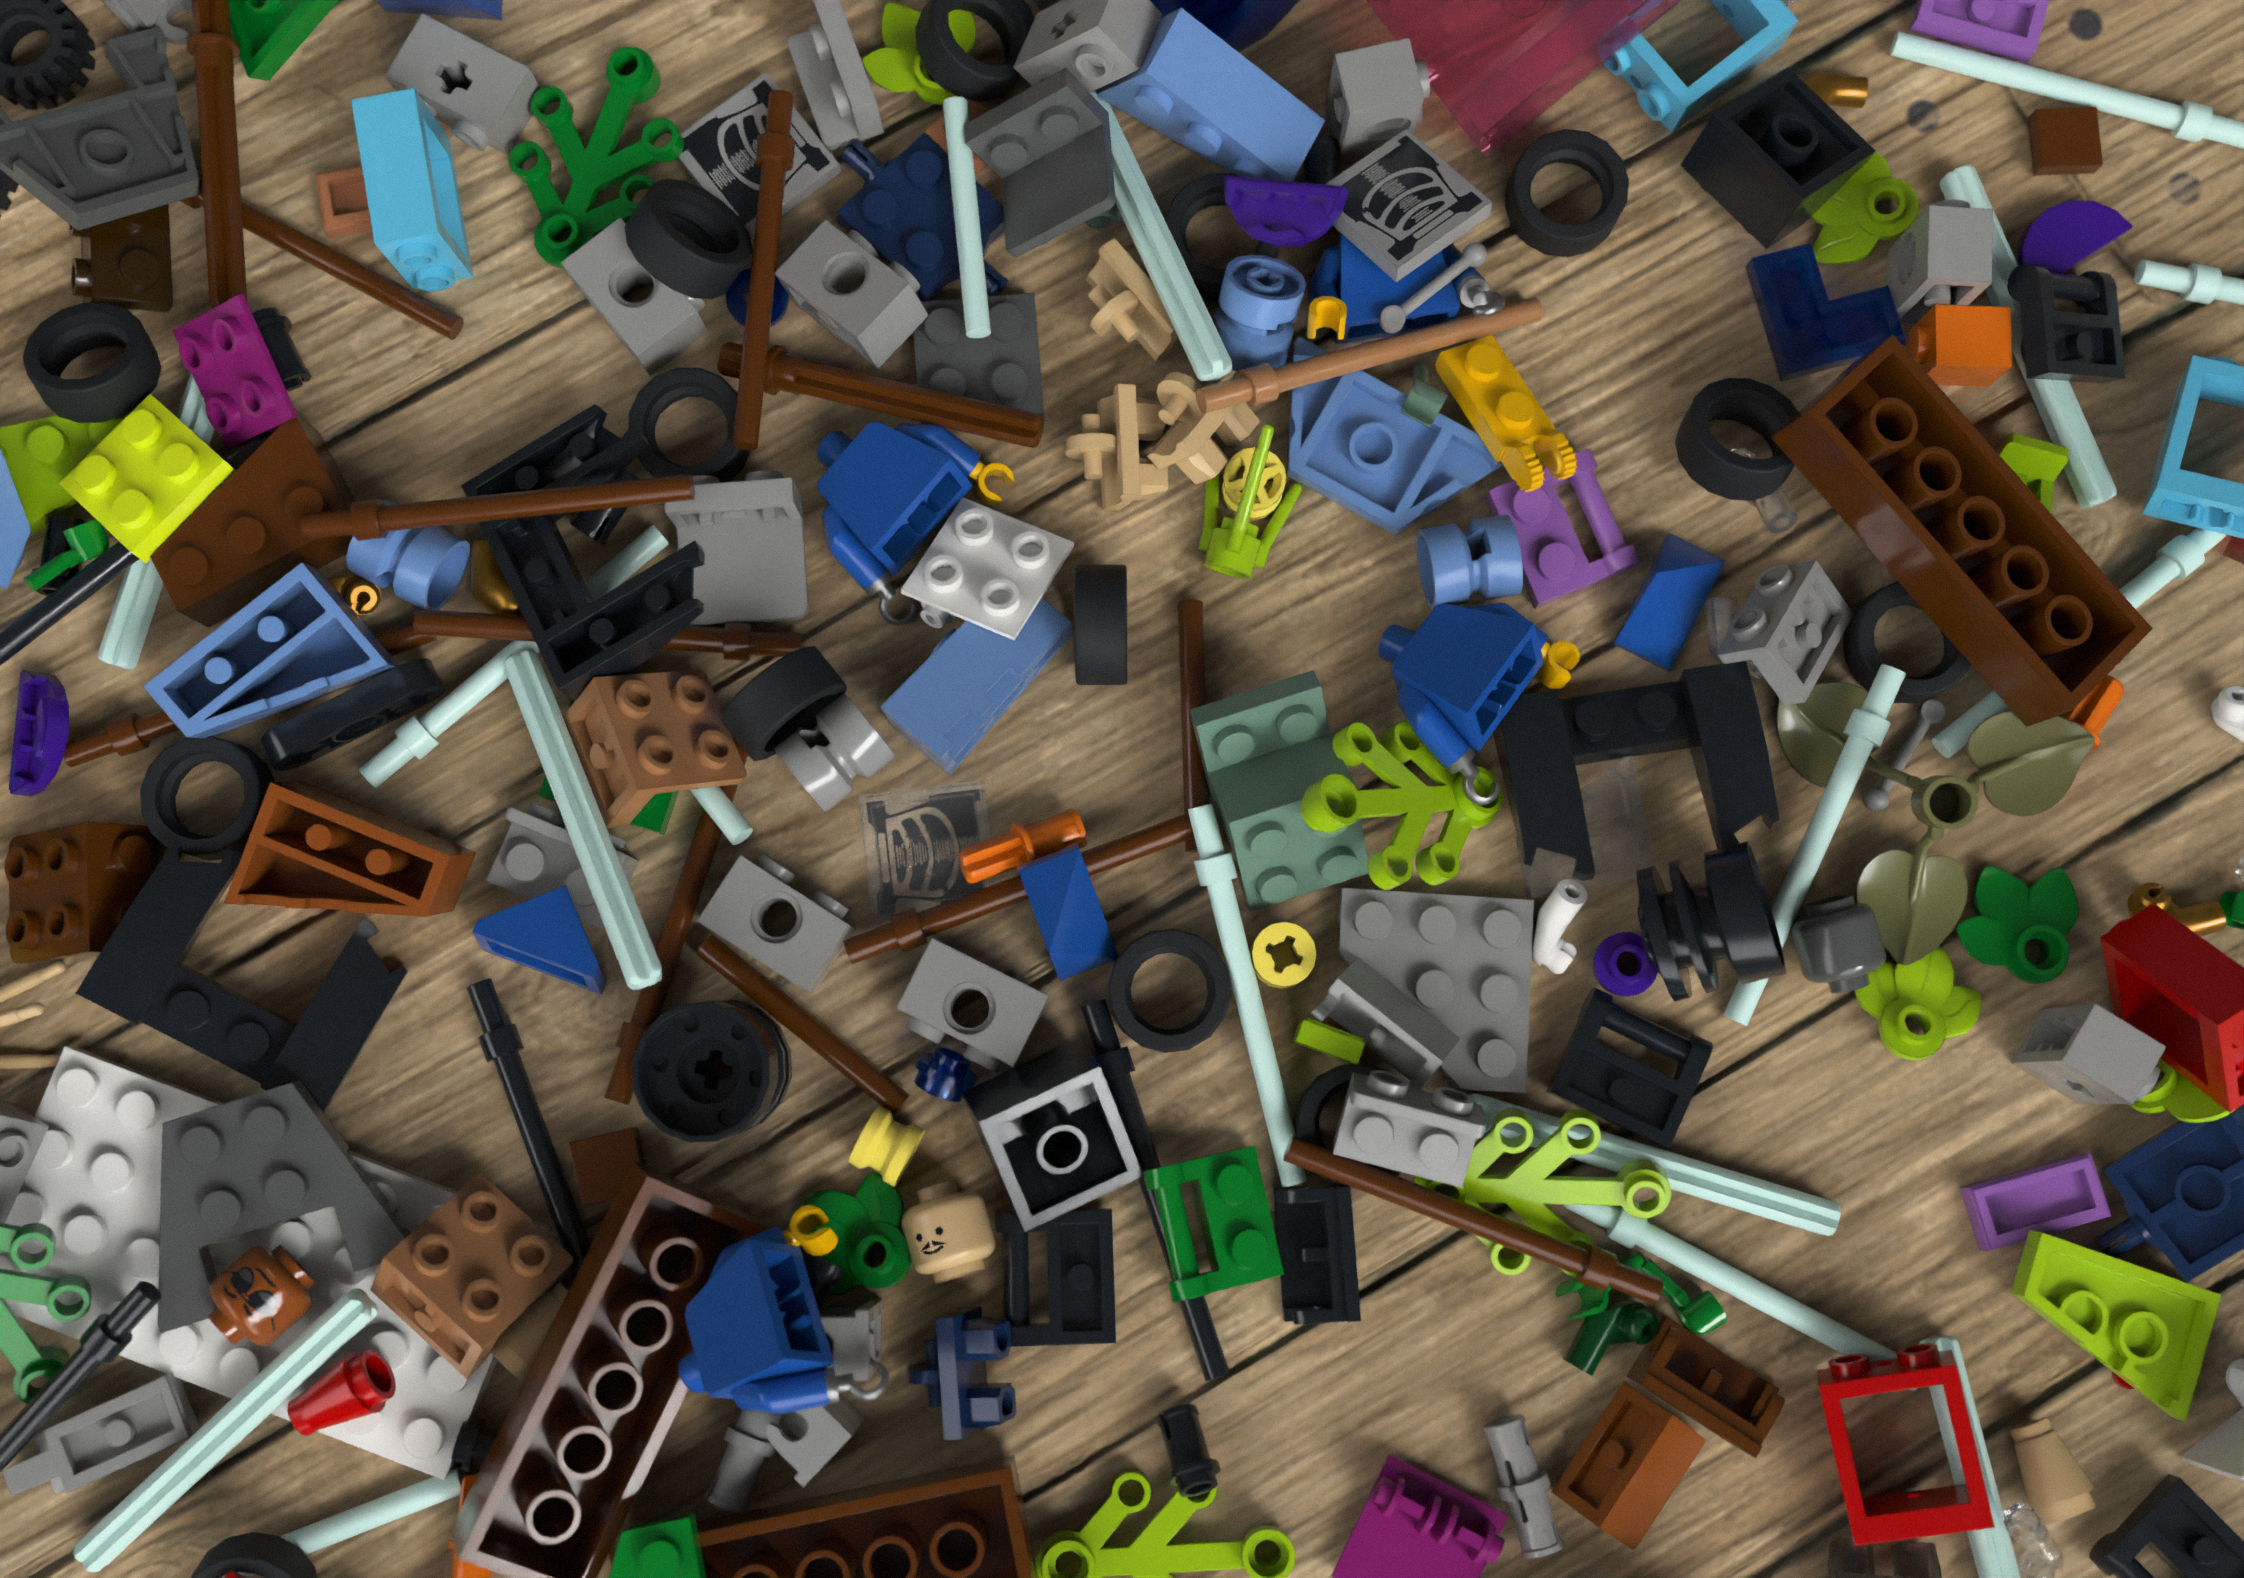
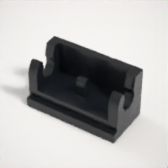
(1317, 1254)

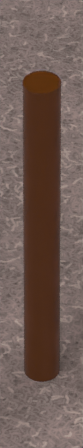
(1192, 696)
(802, 1024)

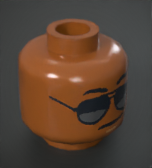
(260, 1296)

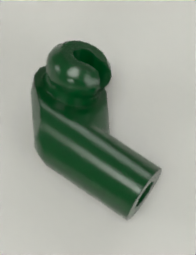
(1617, 1324)

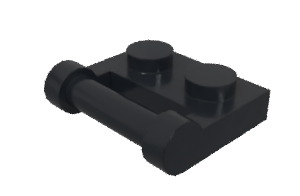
(2068, 343)
(1624, 1088)
(1077, 1279)
(2178, 1531)

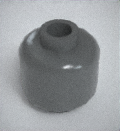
(1838, 942)

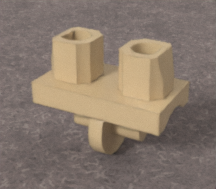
(1129, 300)
(1189, 437)
(1112, 448)

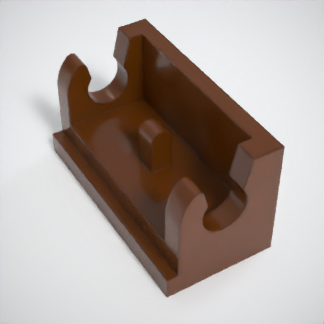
(1708, 1386)

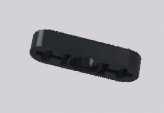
(352, 714)

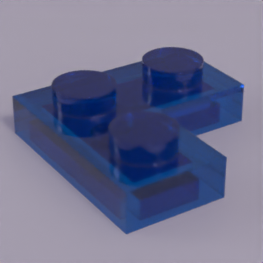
(1804, 326)

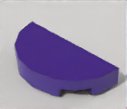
(1283, 211)
(2070, 234)
(38, 733)

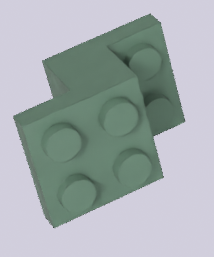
(1257, 763)

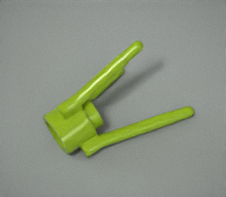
(1234, 546)

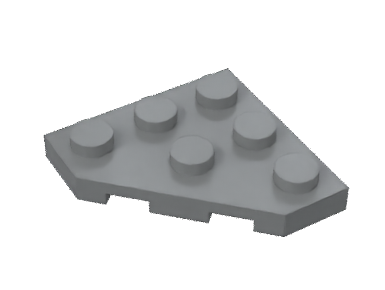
(1458, 962)

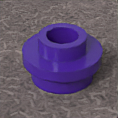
(1606, 969)

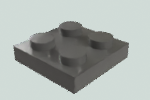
(988, 369)

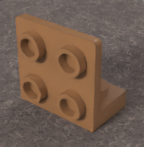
(650, 738)
(469, 1273)

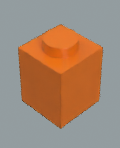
(1963, 344)

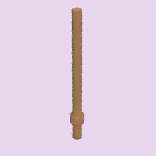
(1263, 383)

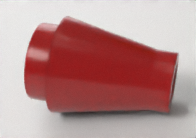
(347, 1391)

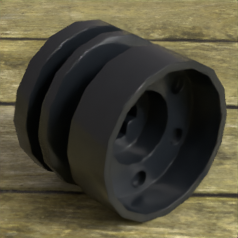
(1709, 921)
(675, 1078)

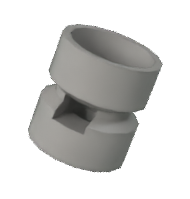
(834, 752)

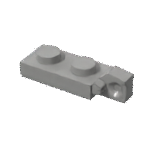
(108, 1438)

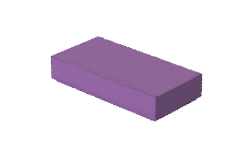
(2035, 1199)

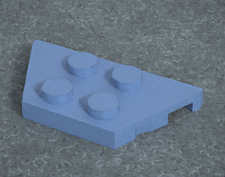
(1371, 457)

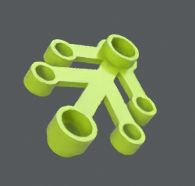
(1337, 803)
(1530, 1189)
(1149, 1552)

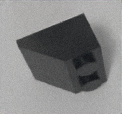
(1775, 156)
(1053, 1133)

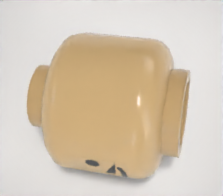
(948, 1232)

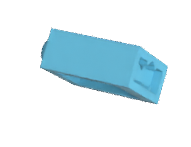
(1663, 94)
(412, 189)
(2187, 495)

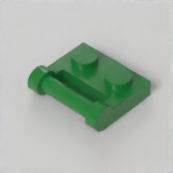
(1232, 1220)

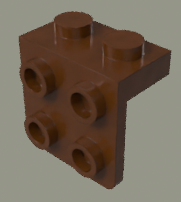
(73, 887)

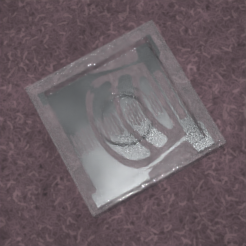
(916, 842)

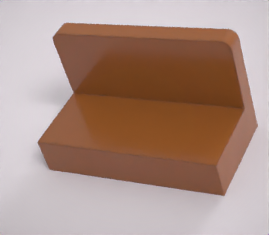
(1628, 1466)

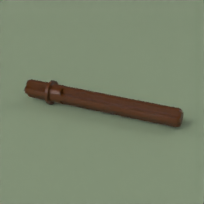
(214, 71)
(930, 406)

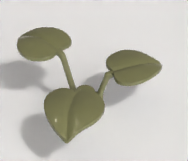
(1919, 895)

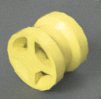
(1235, 477)
(1270, 961)
(886, 1146)

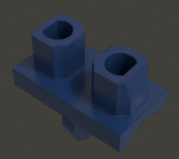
(958, 1372)

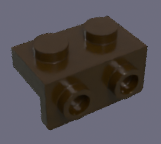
(126, 262)

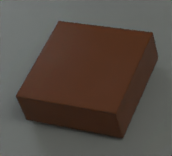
(2065, 141)
(604, 1162)

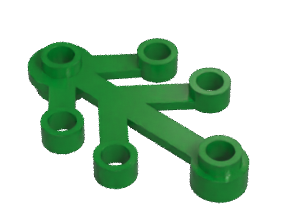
(596, 165)
(15, 1341)

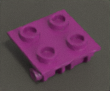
(234, 372)
(1420, 1529)

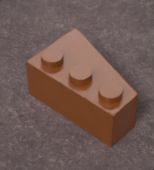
(344, 856)

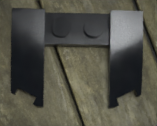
(571, 630)
(1705, 711)
(146, 983)

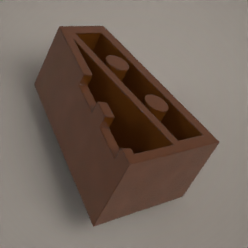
(252, 529)

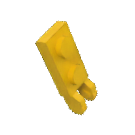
(1505, 413)

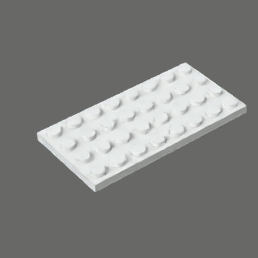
(102, 1198)

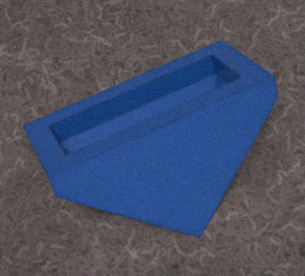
(1669, 602)
(1068, 912)
(544, 937)

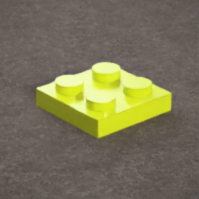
(147, 477)

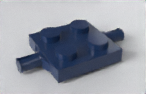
(910, 214)
(2183, 1195)

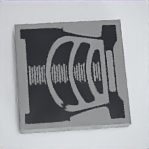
(723, 151)
(1406, 205)

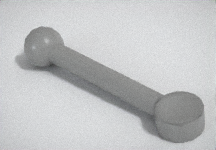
(1394, 317)
(1928, 714)

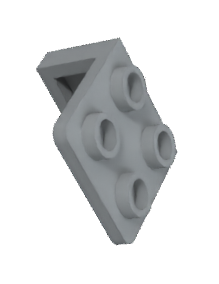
(750, 548)

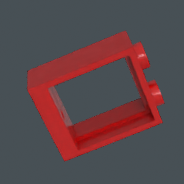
(2181, 996)
(1913, 1512)

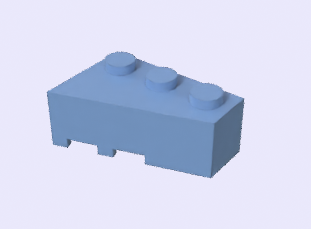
(1216, 102)
(270, 657)
(971, 684)

